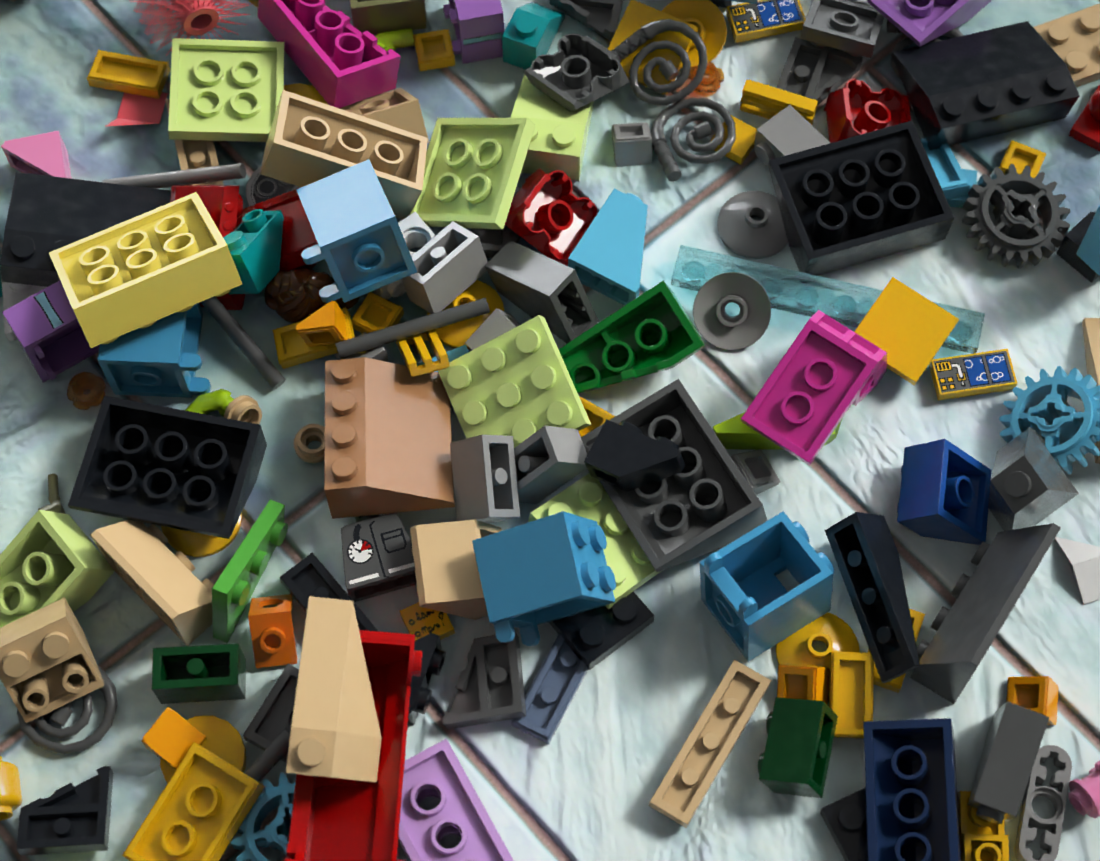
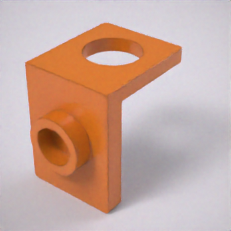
(272, 631)

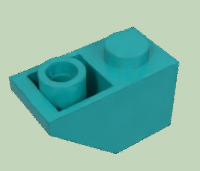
(256, 249)

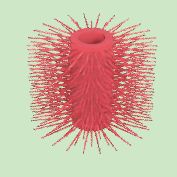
(194, 16)

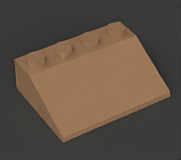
(385, 439)

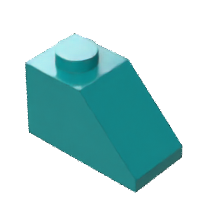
(530, 34)

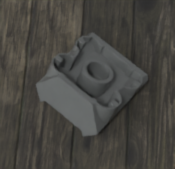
(577, 72)

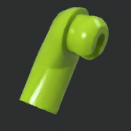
(395, 39)
(210, 402)

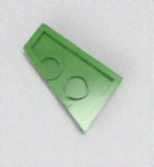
(245, 569)

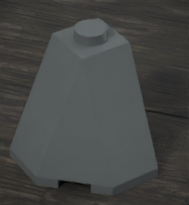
(1026, 483)

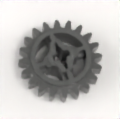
(1019, 235)

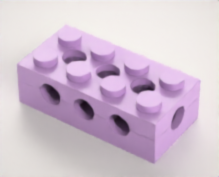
(460, 812)

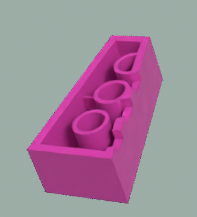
(330, 51)

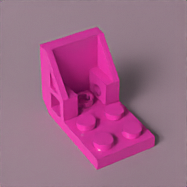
(815, 386)

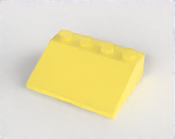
(145, 269)

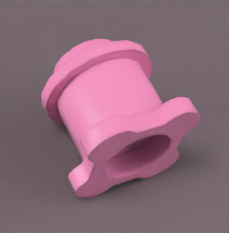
(1085, 793)

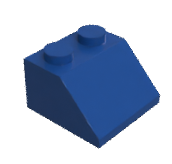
(944, 493)

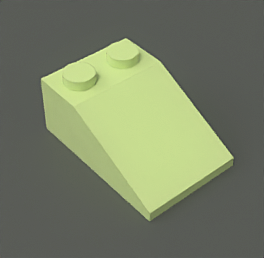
(558, 133)
(47, 563)

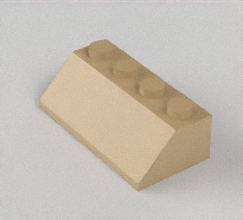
(319, 140)

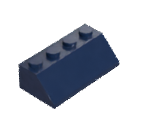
(911, 790)

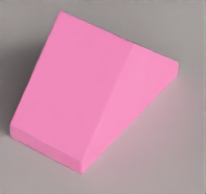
(39, 155)

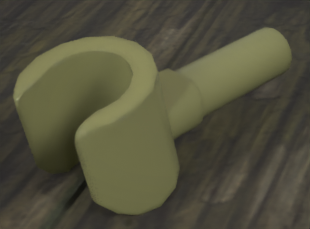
(54, 499)

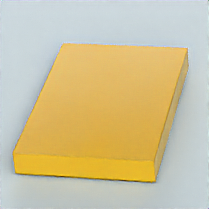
(196, 811)

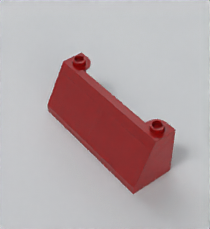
(362, 818)

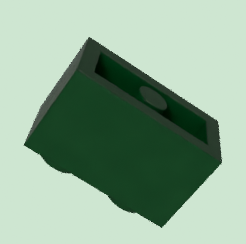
(199, 673)
(797, 747)

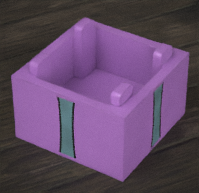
(477, 28)
(49, 331)

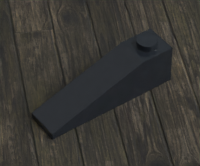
(877, 590)

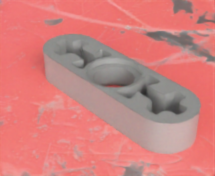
(1060, 779)

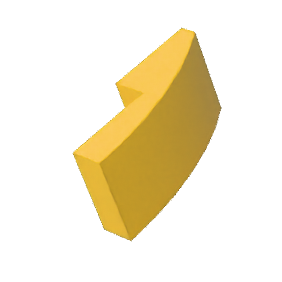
(980, 838)

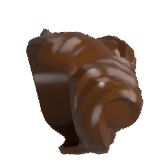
(296, 294)

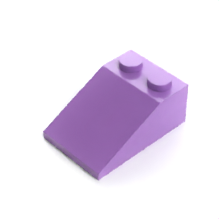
(927, 18)

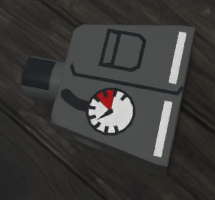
(376, 556)

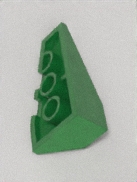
(633, 342)

